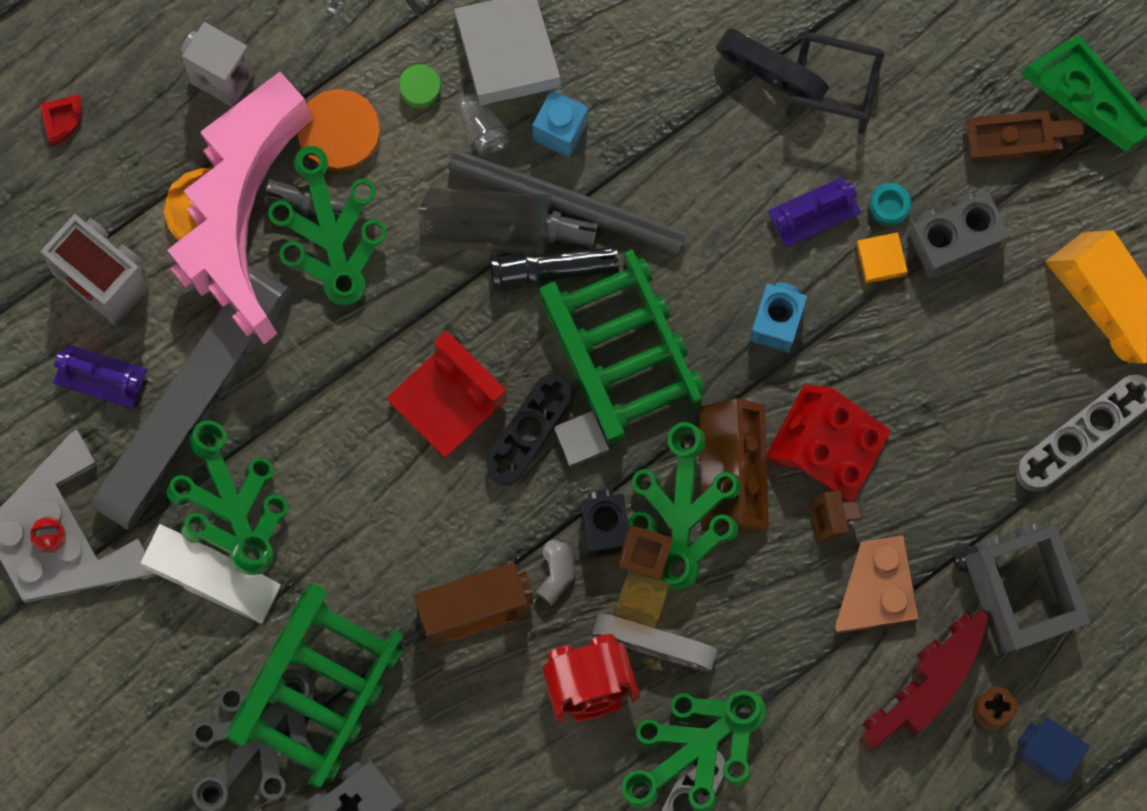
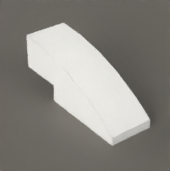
(209, 574)

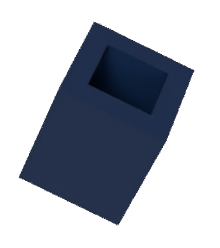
(1051, 750)

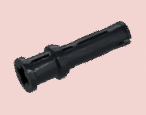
(532, 268)

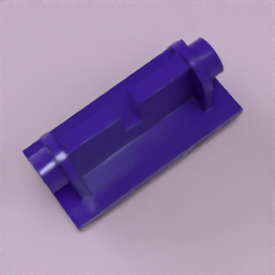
(815, 211)
(99, 376)

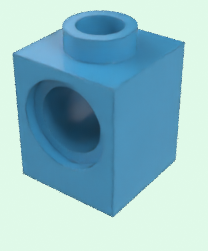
(778, 334)

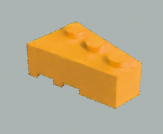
(1108, 288)

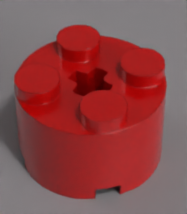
(589, 679)

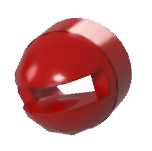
(49, 542)

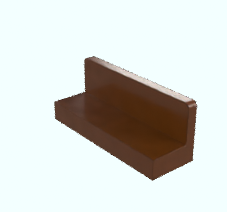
(738, 446)

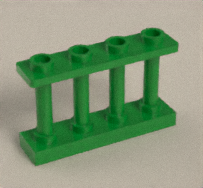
(596, 381)
(272, 688)

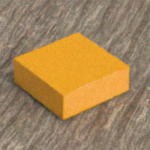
(881, 258)

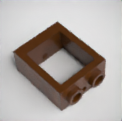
(474, 604)

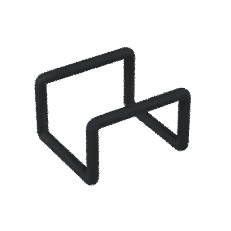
(862, 115)

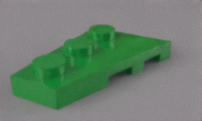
(1090, 91)

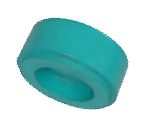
(889, 204)

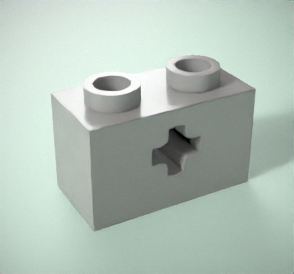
(217, 63)

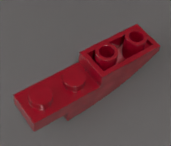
(941, 673)

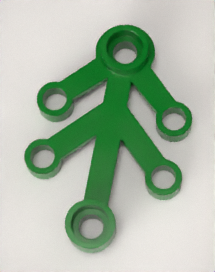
(329, 233)
(228, 504)
(683, 513)
(700, 745)

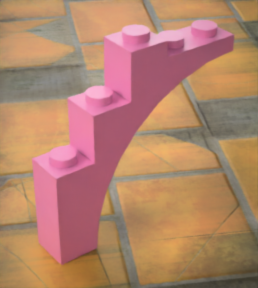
(241, 150)

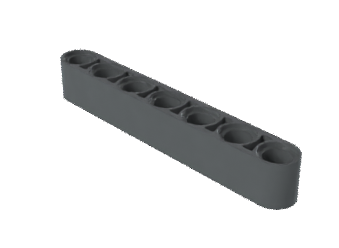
(182, 406)

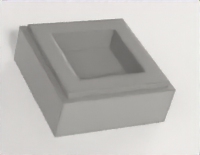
(581, 439)

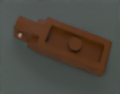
(1019, 135)

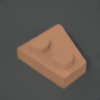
(878, 588)

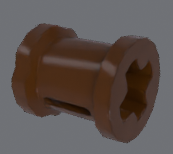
(1005, 700)

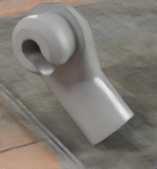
(561, 569)

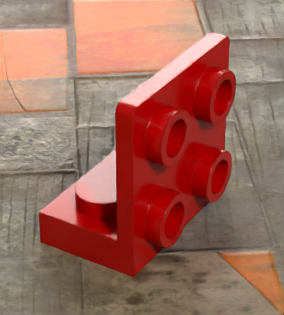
(448, 396)
(829, 440)

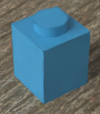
(560, 123)

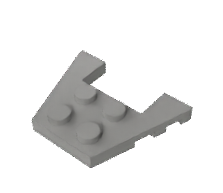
(75, 564)

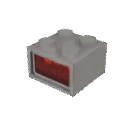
(95, 268)

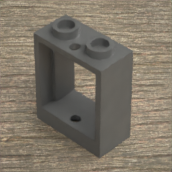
(995, 600)

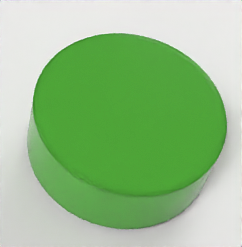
(420, 86)

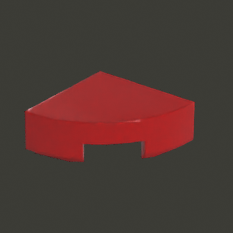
(61, 118)

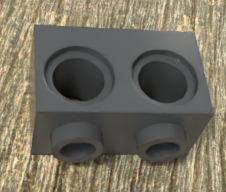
(963, 243)

